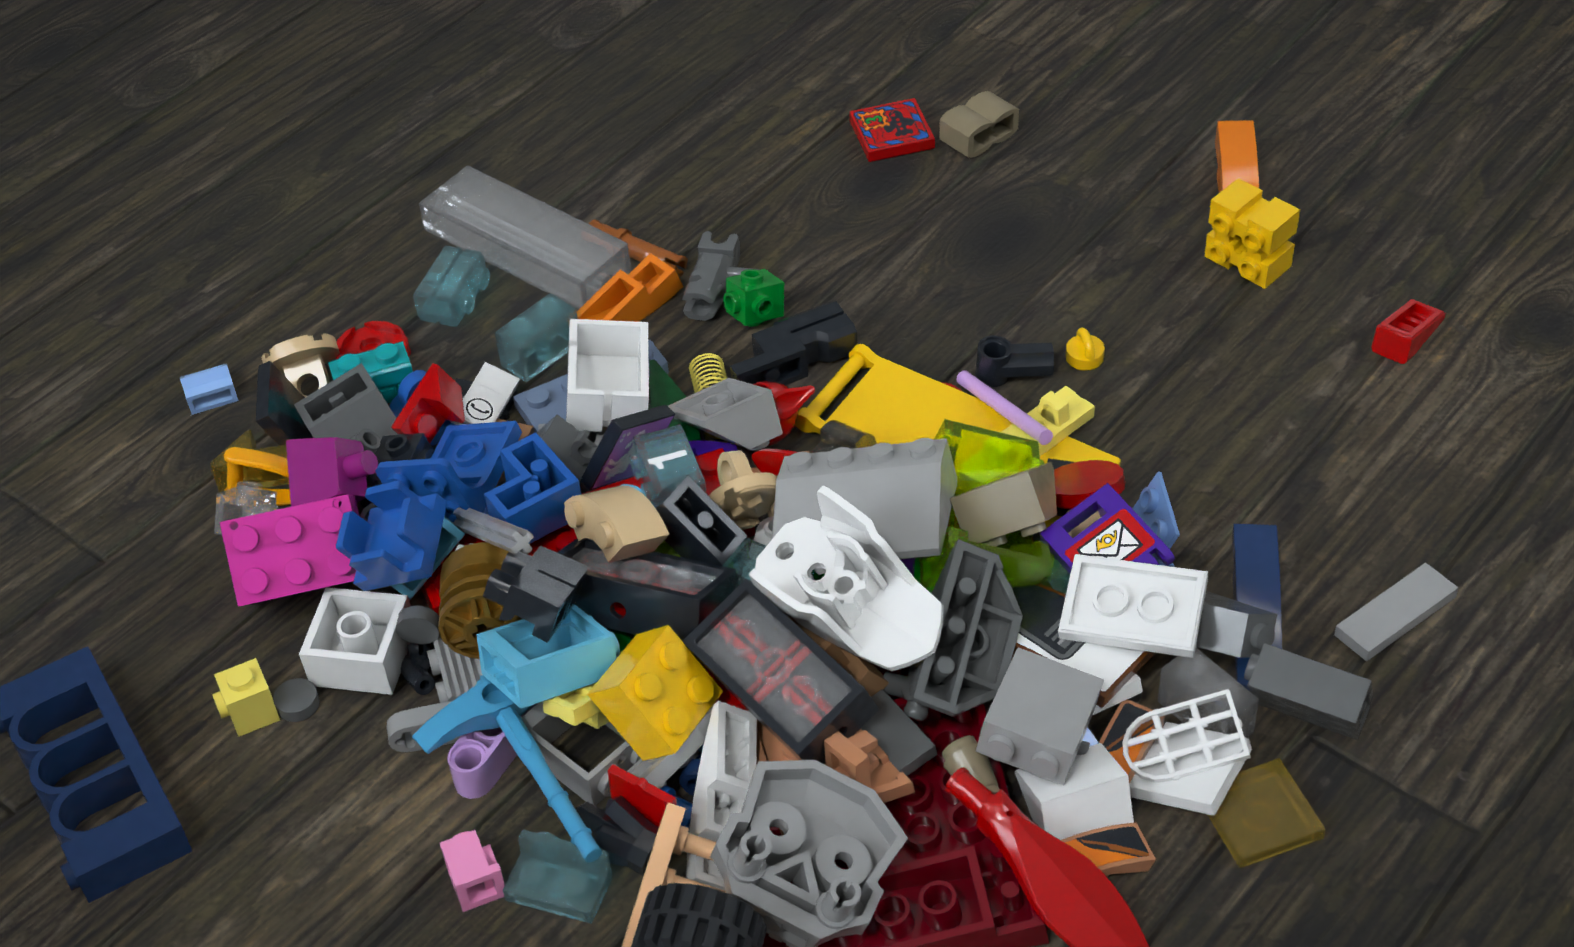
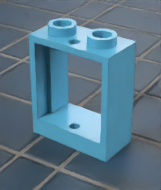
(538, 670)

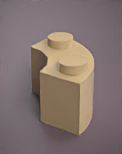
(617, 520)

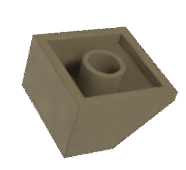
(1008, 505)

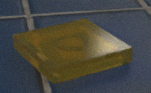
(1265, 815)

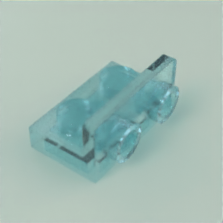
(557, 878)

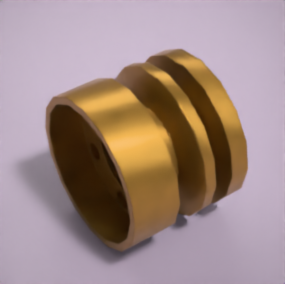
(462, 603)

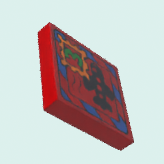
(891, 130)

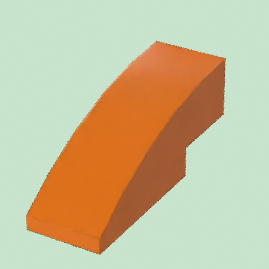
(1236, 153)
(633, 294)

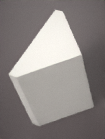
(1090, 799)

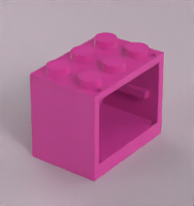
(287, 550)

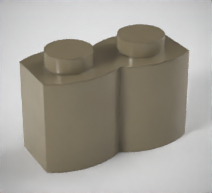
(979, 124)

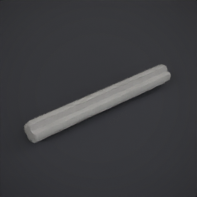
(493, 530)

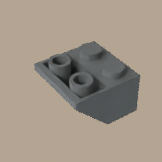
(347, 407)

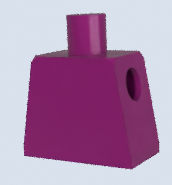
(328, 468)

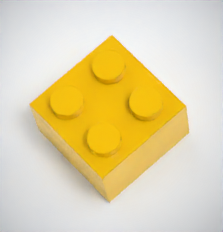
(655, 693)

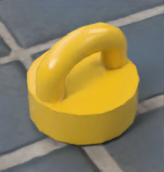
(1084, 351)

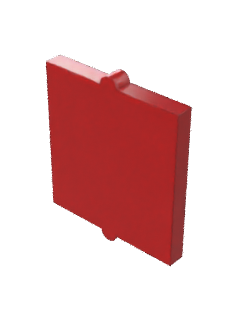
(639, 793)

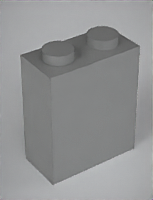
(1039, 716)

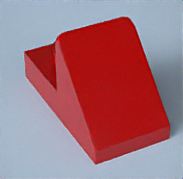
(432, 403)

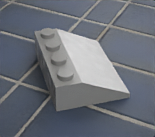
(895, 485)

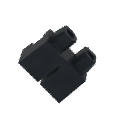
(537, 588)

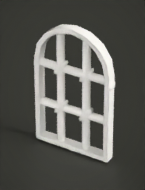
(1203, 744)

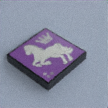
(611, 458)

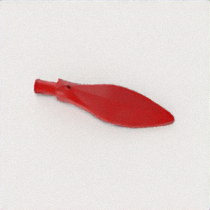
(1056, 878)

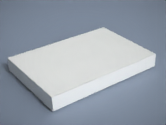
(1133, 605)

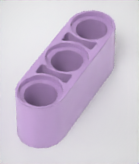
(479, 761)

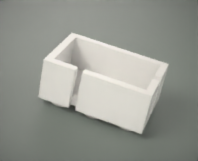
(606, 372)

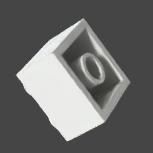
(355, 641)

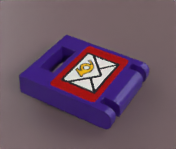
(1116, 535)

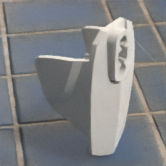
(867, 593)

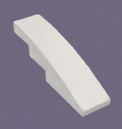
(721, 782)

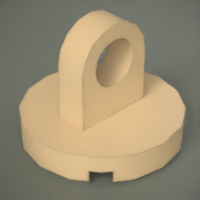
(303, 358)
(743, 493)

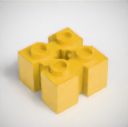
(1251, 233)

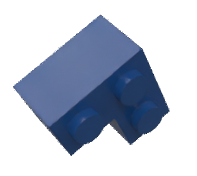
(533, 488)

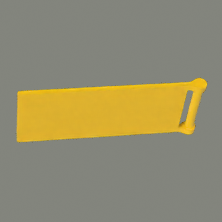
(907, 406)

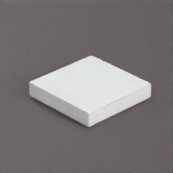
(1195, 792)

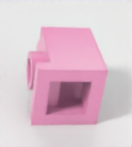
(472, 870)

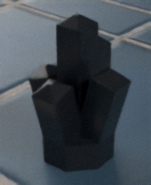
(621, 832)

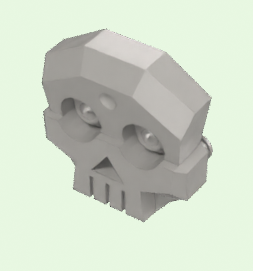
(822, 821)

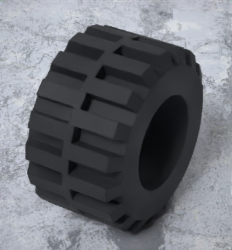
(697, 918)

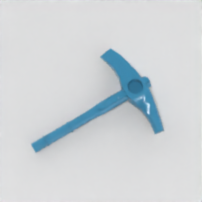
(489, 708)

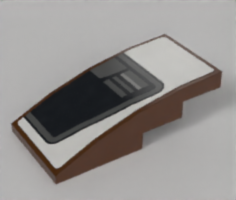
(1039, 634)

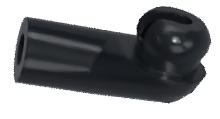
(416, 668)

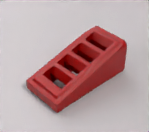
(1406, 331)

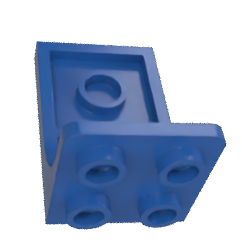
(460, 468)

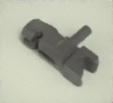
(709, 276)

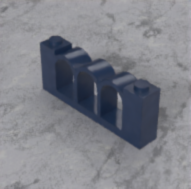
(124, 846)

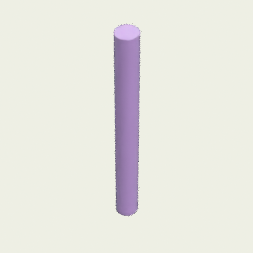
(1005, 407)

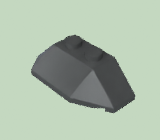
(975, 635)

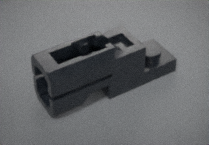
(792, 343)

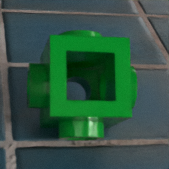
(754, 297)

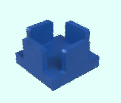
(397, 539)

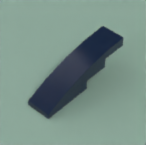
(1256, 577)

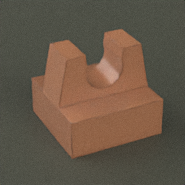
(852, 755)

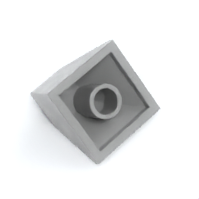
(732, 412)

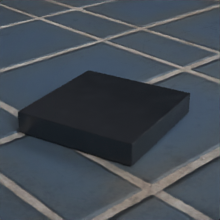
(276, 406)

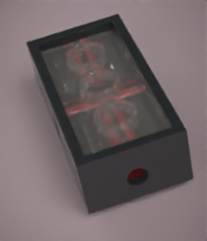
(649, 589)
(779, 673)

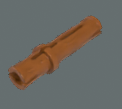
(641, 249)

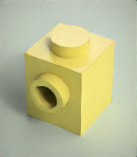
(245, 697)

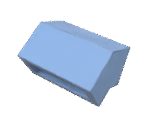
(208, 389)

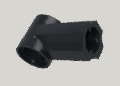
(1000, 359)

